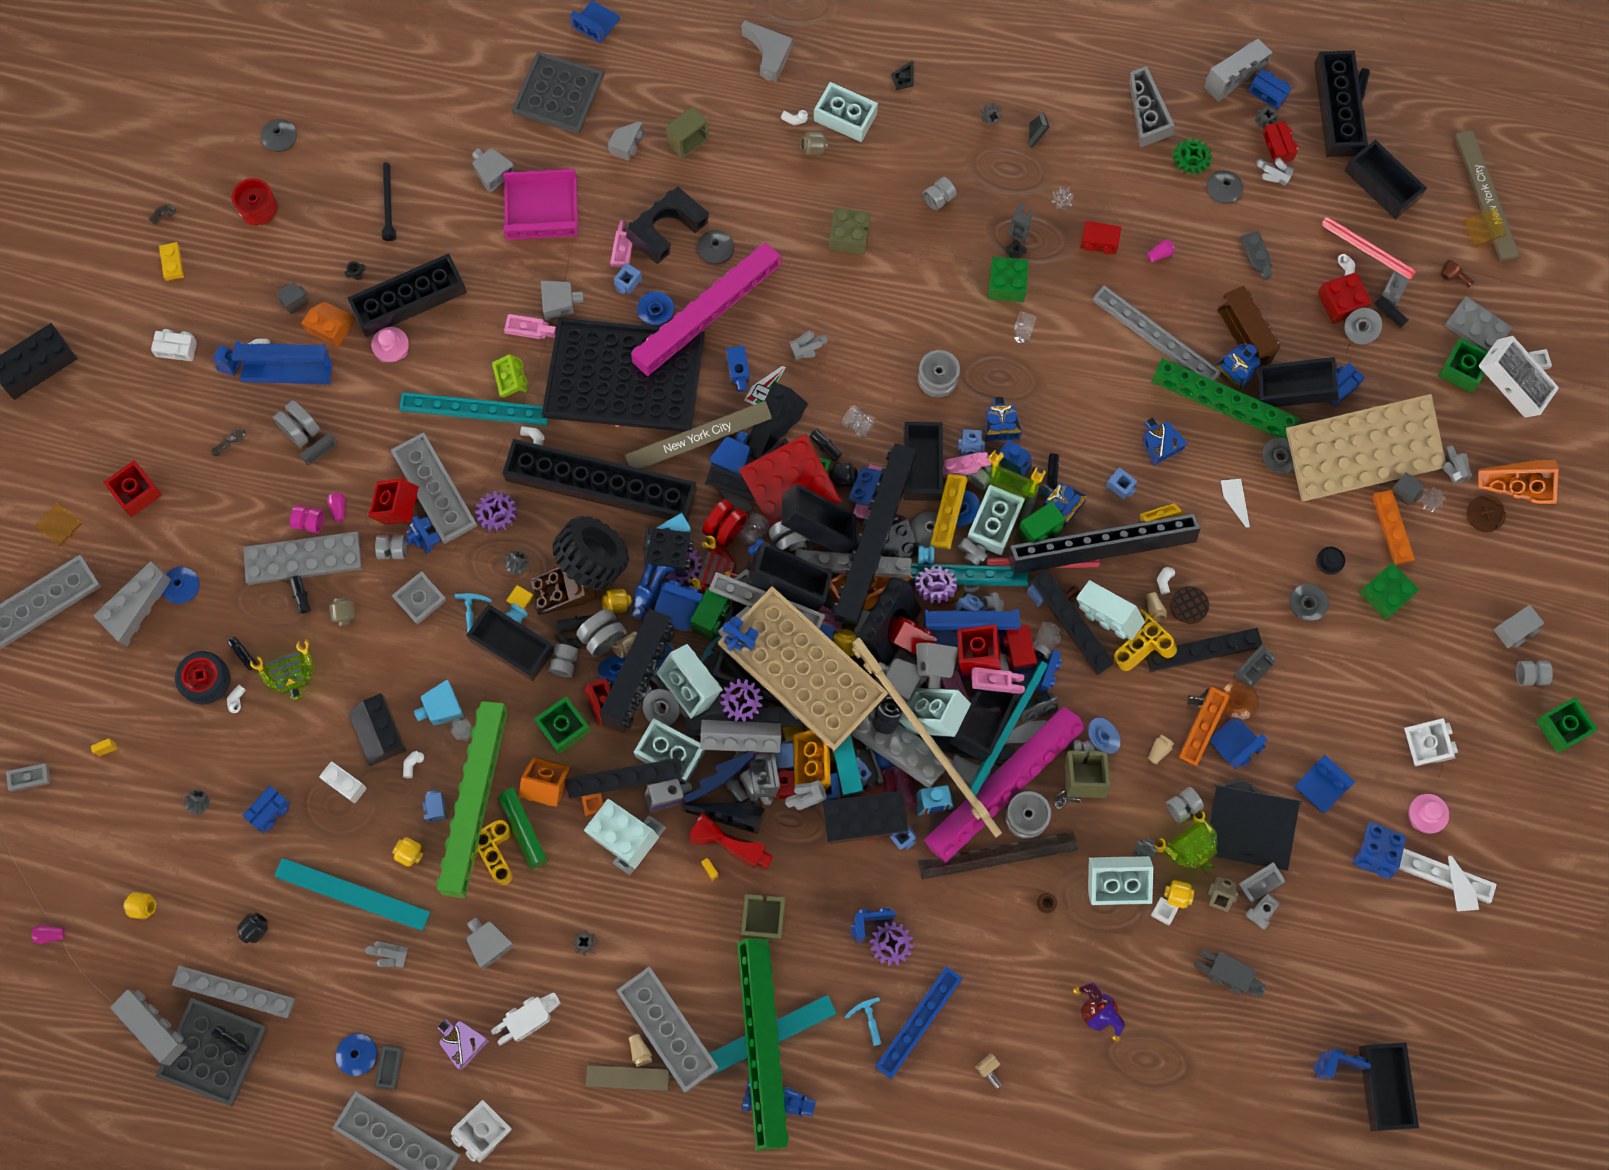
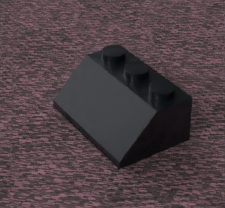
(377, 729)

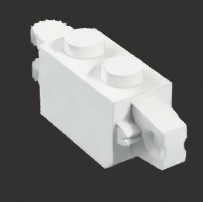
(528, 1018)

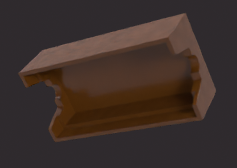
(1247, 324)

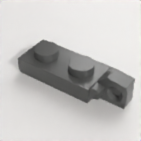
(1257, 254)

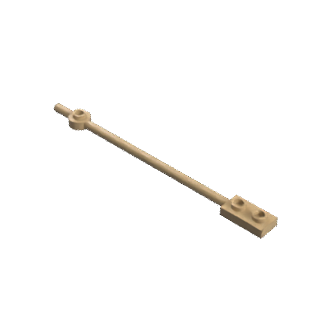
(873, 666)

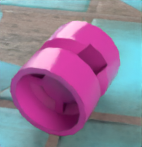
(310, 519)

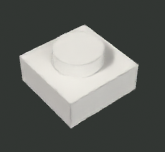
(1542, 358)
(1164, 911)

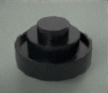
(1330, 560)

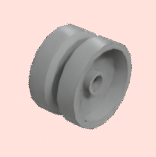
(938, 373)
(297, 423)
(788, 539)
(601, 632)
(1027, 803)

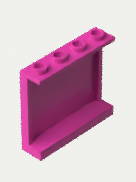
(540, 204)

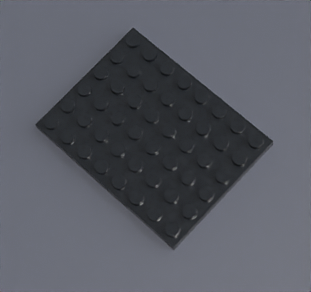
(598, 383)

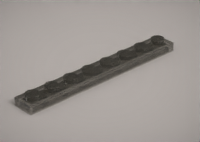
(998, 855)

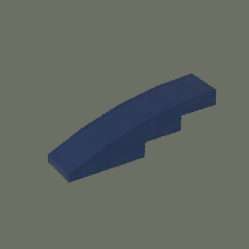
(725, 772)

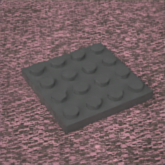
(558, 92)
(207, 1063)

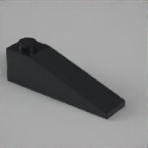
(785, 409)
(738, 815)

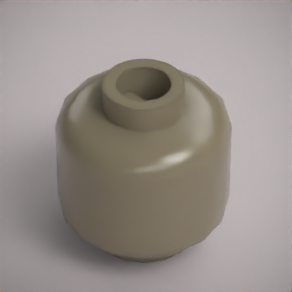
(814, 143)
(342, 611)

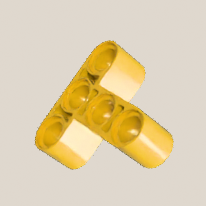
(1149, 644)
(491, 847)

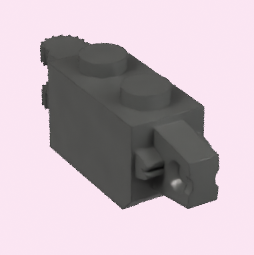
(1231, 973)

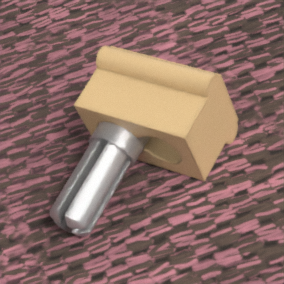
(986, 1069)

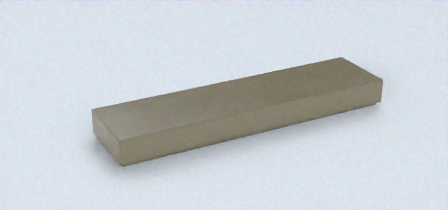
(627, 1078)

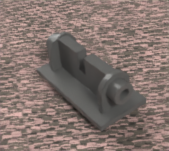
(1046, 705)

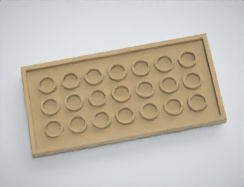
(1366, 447)
(806, 670)

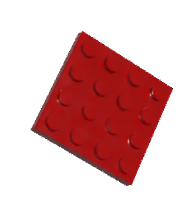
(783, 468)

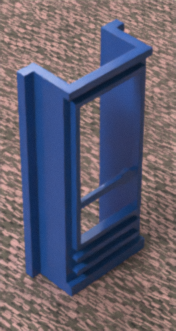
(296, 368)
(945, 623)

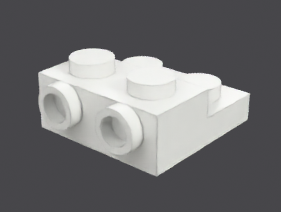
(1431, 742)
(480, 1132)

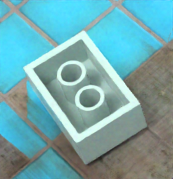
(845, 112)
(995, 519)
(1110, 610)
(689, 681)
(937, 710)
(664, 743)
(621, 833)
(1120, 880)

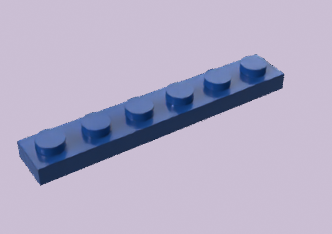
(918, 1022)

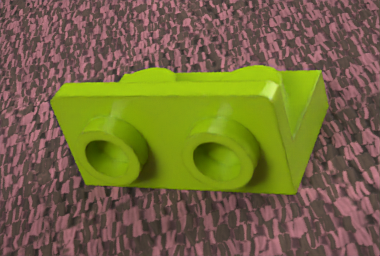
(509, 375)

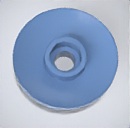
(1104, 735)

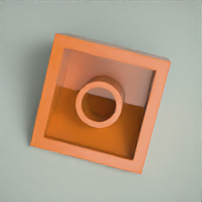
(328, 323)
(543, 781)

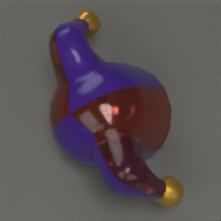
(1100, 1010)

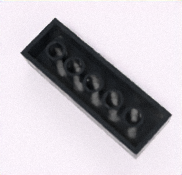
(1340, 103)
(407, 295)
(637, 671)

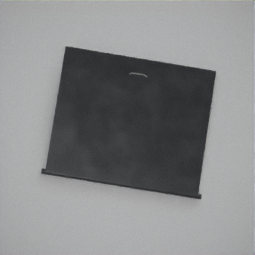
(1254, 826)

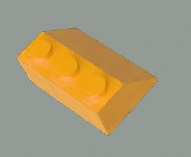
(811, 759)

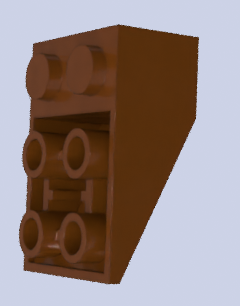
(557, 592)

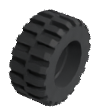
(590, 553)

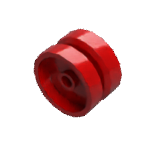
(254, 201)
(724, 523)

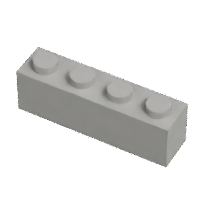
(740, 736)
(149, 1026)

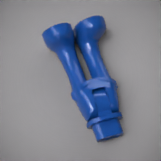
(644, 595)
(794, 1102)

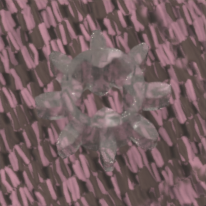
(1065, 194)
(1432, 499)
(461, 729)

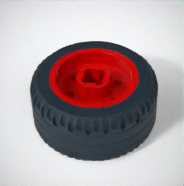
(206, 666)

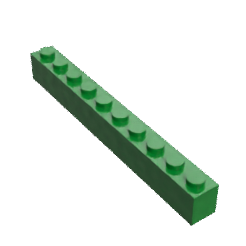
(762, 1045)

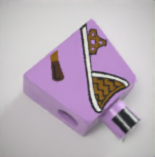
(461, 1042)

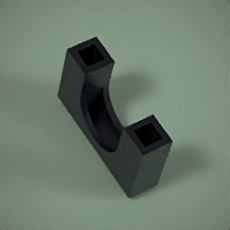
(674, 205)
(897, 600)

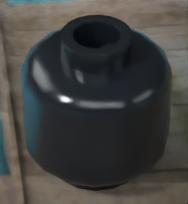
(843, 474)
(252, 928)

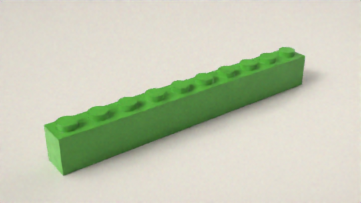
(472, 800)

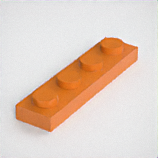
(1393, 527)
(1203, 726)

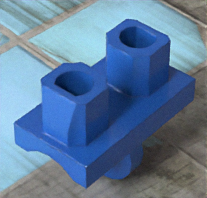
(419, 535)
(747, 639)

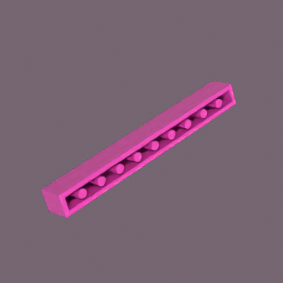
(705, 309)
(1006, 782)

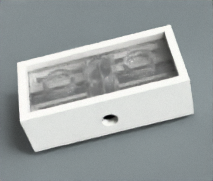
(1518, 376)

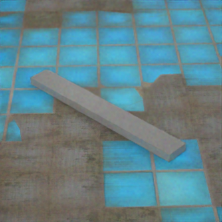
(1154, 333)

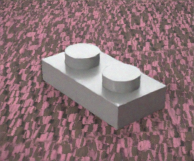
(28, 777)

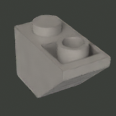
(625, 140)

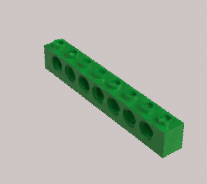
(1223, 399)

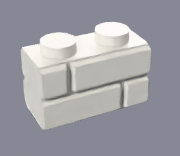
(174, 345)
(343, 782)

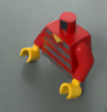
(716, 560)

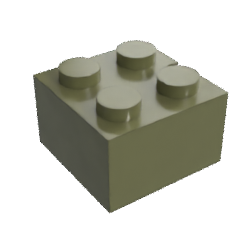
(687, 132)
(849, 231)
(1087, 779)
(763, 919)

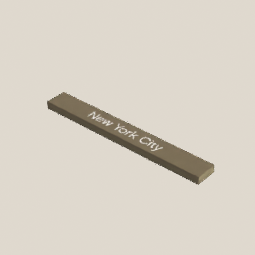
(1485, 190)
(699, 436)

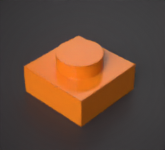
(592, 804)

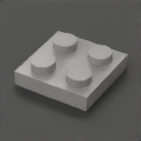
(419, 597)

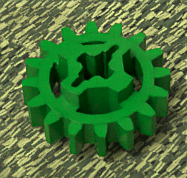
(1192, 156)

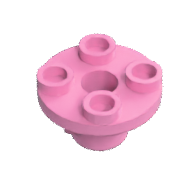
(390, 344)
(1428, 813)

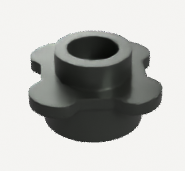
(1015, 254)
(353, 265)

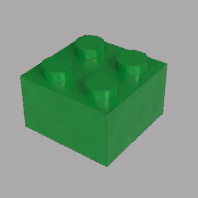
(1008, 279)
(1463, 365)
(1042, 524)
(1389, 591)
(710, 615)
(562, 725)
(1566, 725)

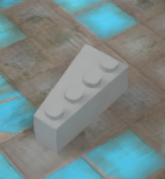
(1237, 69)
(1150, 112)
(128, 608)

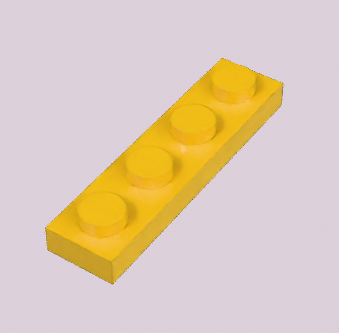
(949, 511)

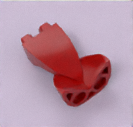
(748, 852)

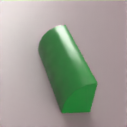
(522, 829)

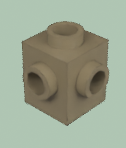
(1222, 894)

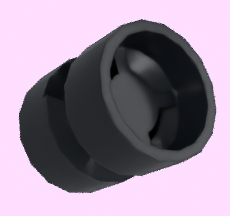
(887, 716)

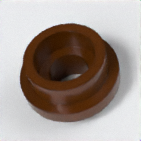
(1051, 898)

